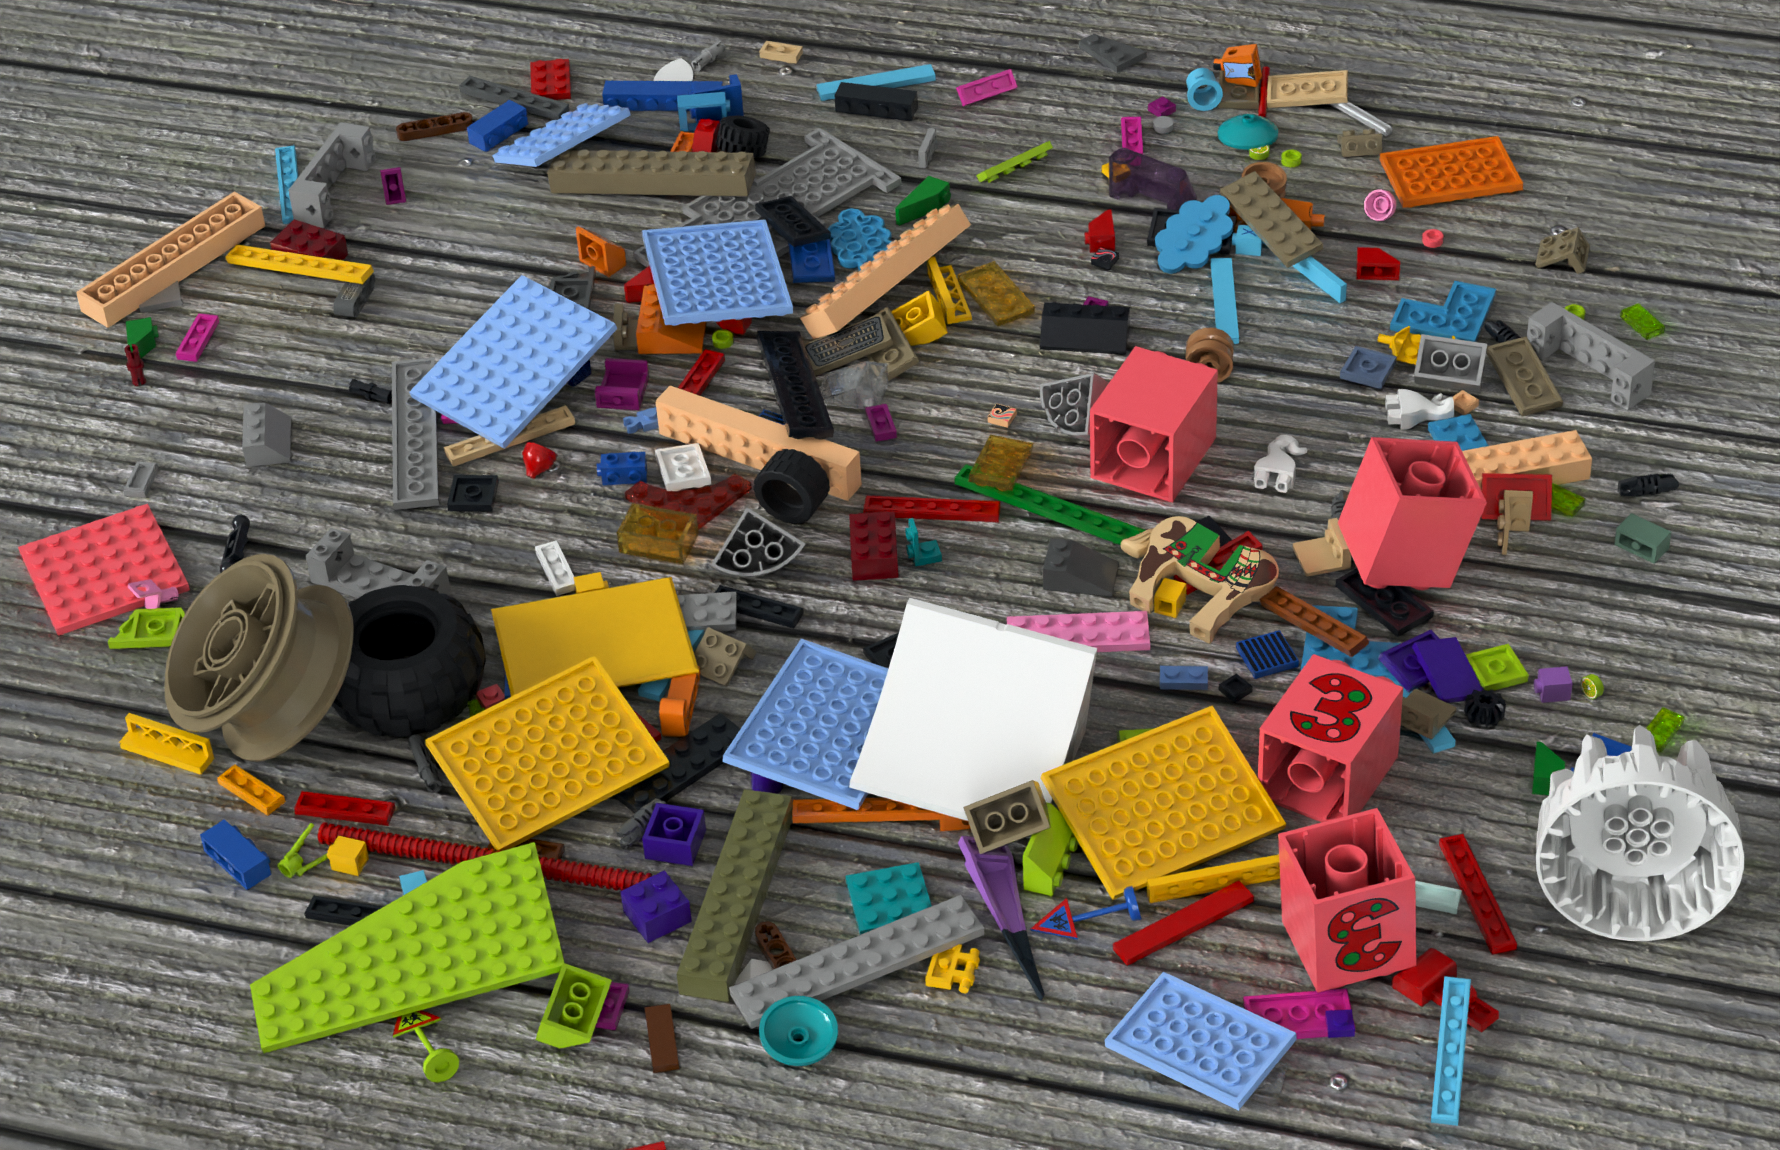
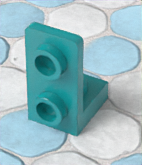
(924, 552)

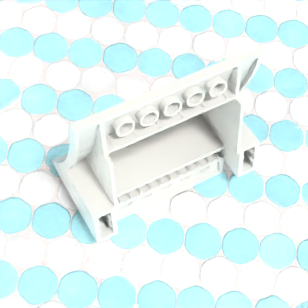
(972, 710)

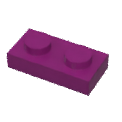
(881, 422)
(613, 1006)

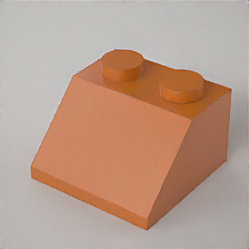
(599, 252)

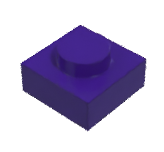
(1340, 1023)

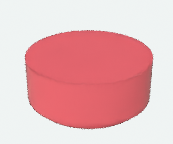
(1432, 238)

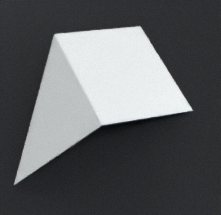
(753, 969)

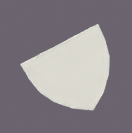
(675, 71)

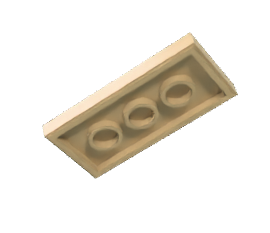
(1307, 89)

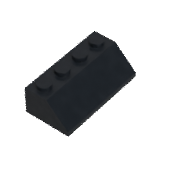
(1085, 328)

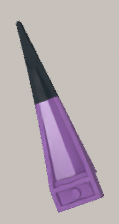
(998, 886)

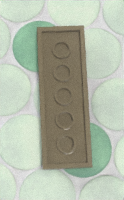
(1271, 219)

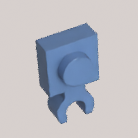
(645, 419)

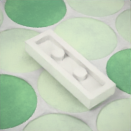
(556, 567)

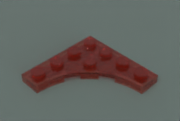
(703, 502)

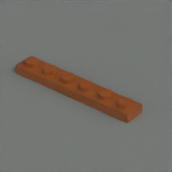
(1314, 621)

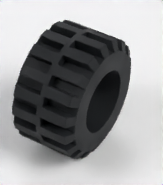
(743, 135)

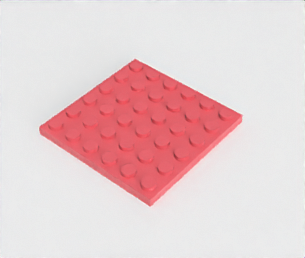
(88, 568)

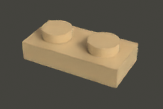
(781, 52)

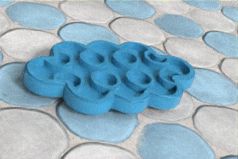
(1194, 234)
(858, 238)

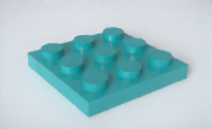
(886, 895)

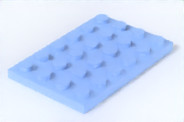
(560, 135)
(1200, 1040)

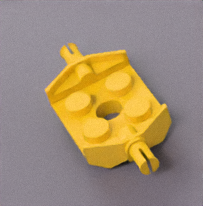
(1403, 345)

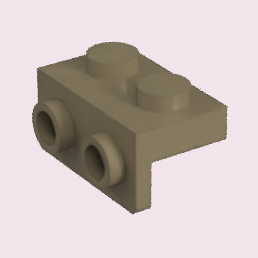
(1360, 143)

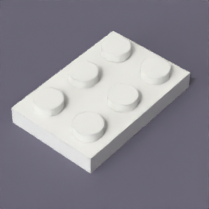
(683, 467)

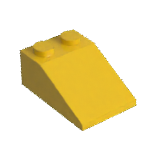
(921, 319)

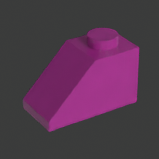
(393, 186)

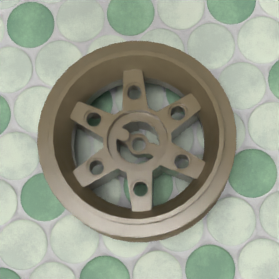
(258, 658)

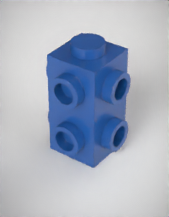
(622, 468)

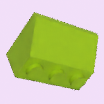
(1048, 855)
(573, 1007)

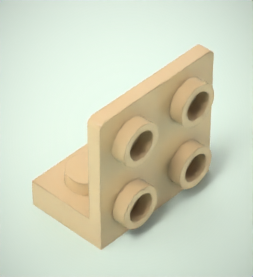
(1515, 515)
(1324, 553)

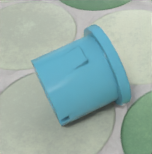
(1207, 97)

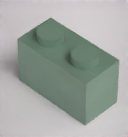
(1642, 538)

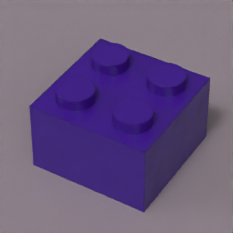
(674, 834)
(656, 906)

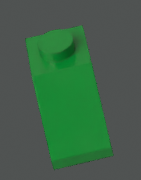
(143, 334)
(1545, 763)

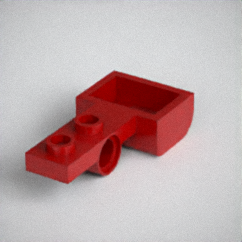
(1426, 983)

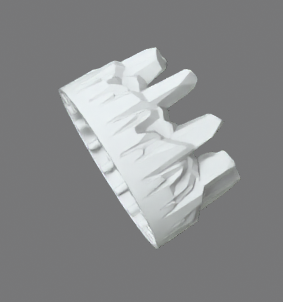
(1638, 841)

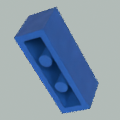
(497, 125)
(236, 854)

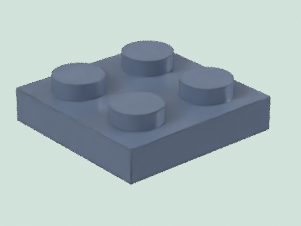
(1368, 367)

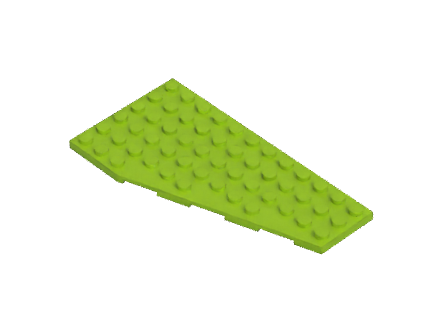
(440, 943)

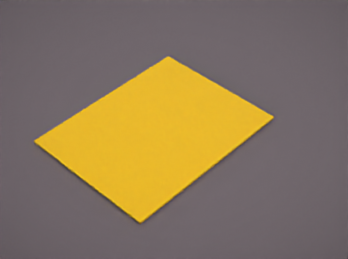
(628, 627)

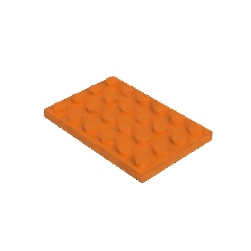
(1451, 172)

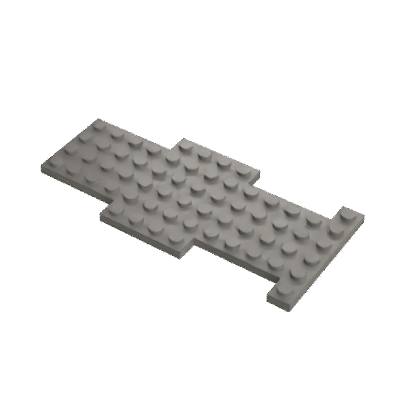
(816, 179)

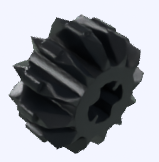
(1485, 707)

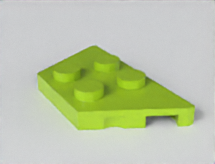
(148, 628)

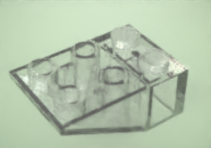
(856, 385)

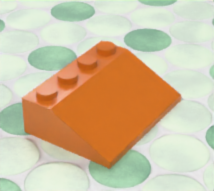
(658, 338)

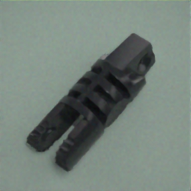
(1500, 331)
(1647, 484)

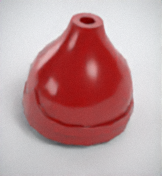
(537, 459)

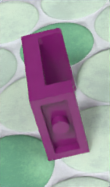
(622, 384)

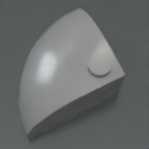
(1070, 401)
(756, 548)

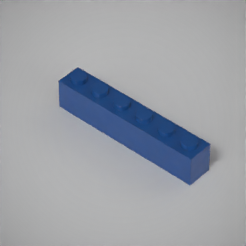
(650, 94)

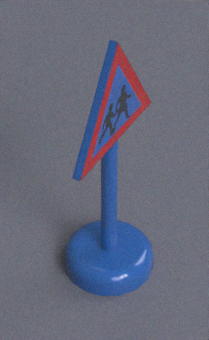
(1061, 922)

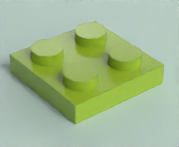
(1497, 667)

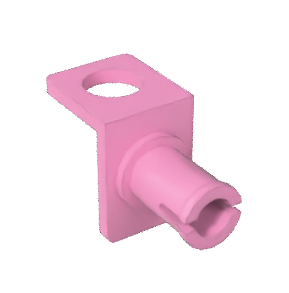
(153, 595)

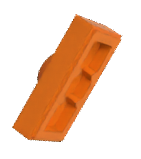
(683, 142)

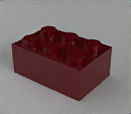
(311, 241)
(873, 546)

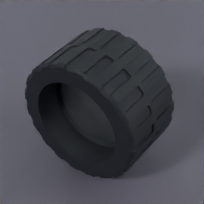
(803, 475)

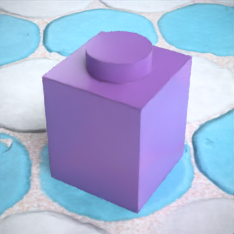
(1553, 684)

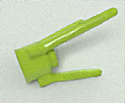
(292, 861)

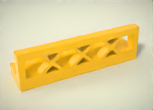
(944, 295)
(167, 747)

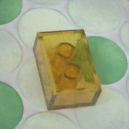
(657, 533)

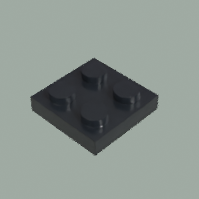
(473, 493)

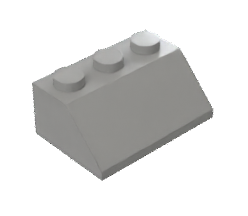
(1450, 363)
(265, 435)

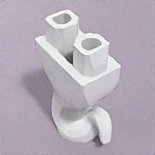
(1411, 408)
(1278, 467)

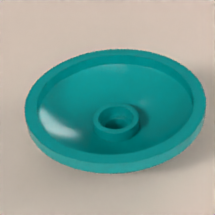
(1247, 132)
(798, 1019)

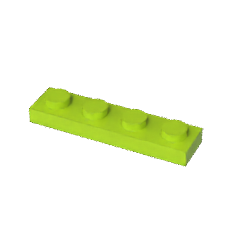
(1008, 166)

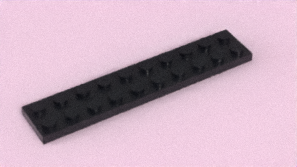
(795, 384)

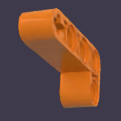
(678, 707)

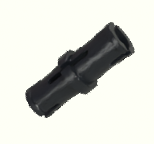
(370, 391)

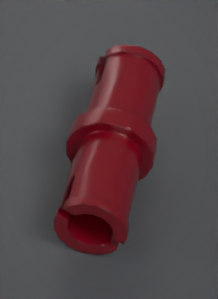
(135, 365)

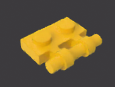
(944, 970)

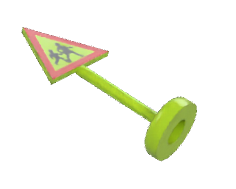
(440, 1063)

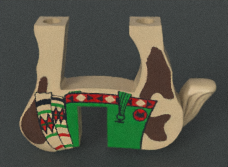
(1185, 550)

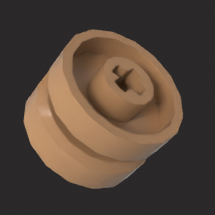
(1271, 174)
(1213, 349)

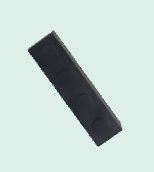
(876, 101)

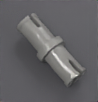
(708, 55)

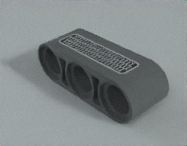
(353, 297)

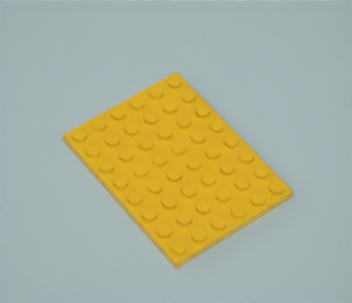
(547, 754)
(1162, 801)

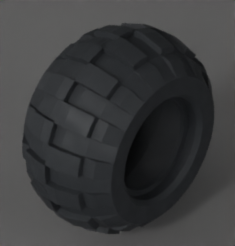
(414, 691)

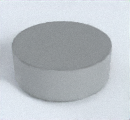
(1163, 124)

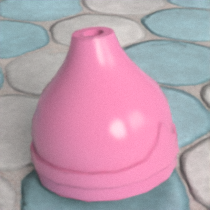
(1380, 205)

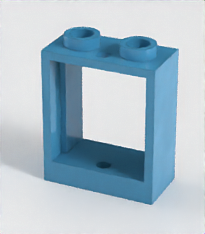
(700, 101)

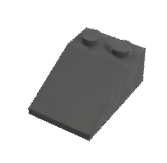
(1078, 569)

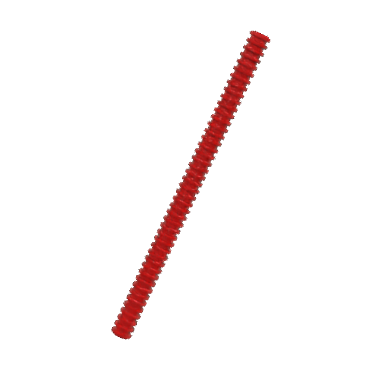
(458, 853)

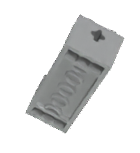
(345, 148)
(1629, 369)
(336, 566)

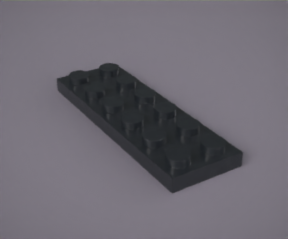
(689, 761)

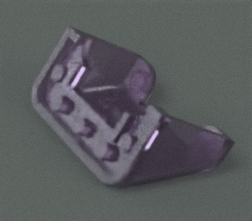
(1141, 174)

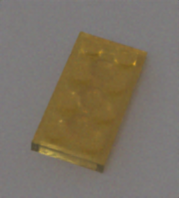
(996, 293)
(1000, 462)

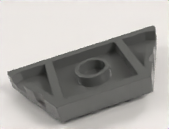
(575, 287)

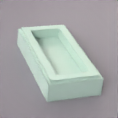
(1437, 897)

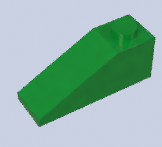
(926, 197)

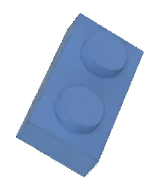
(1184, 677)

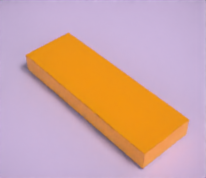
(251, 789)

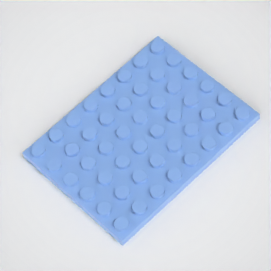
(716, 272)
(513, 361)
(812, 723)

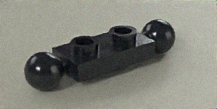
(236, 541)

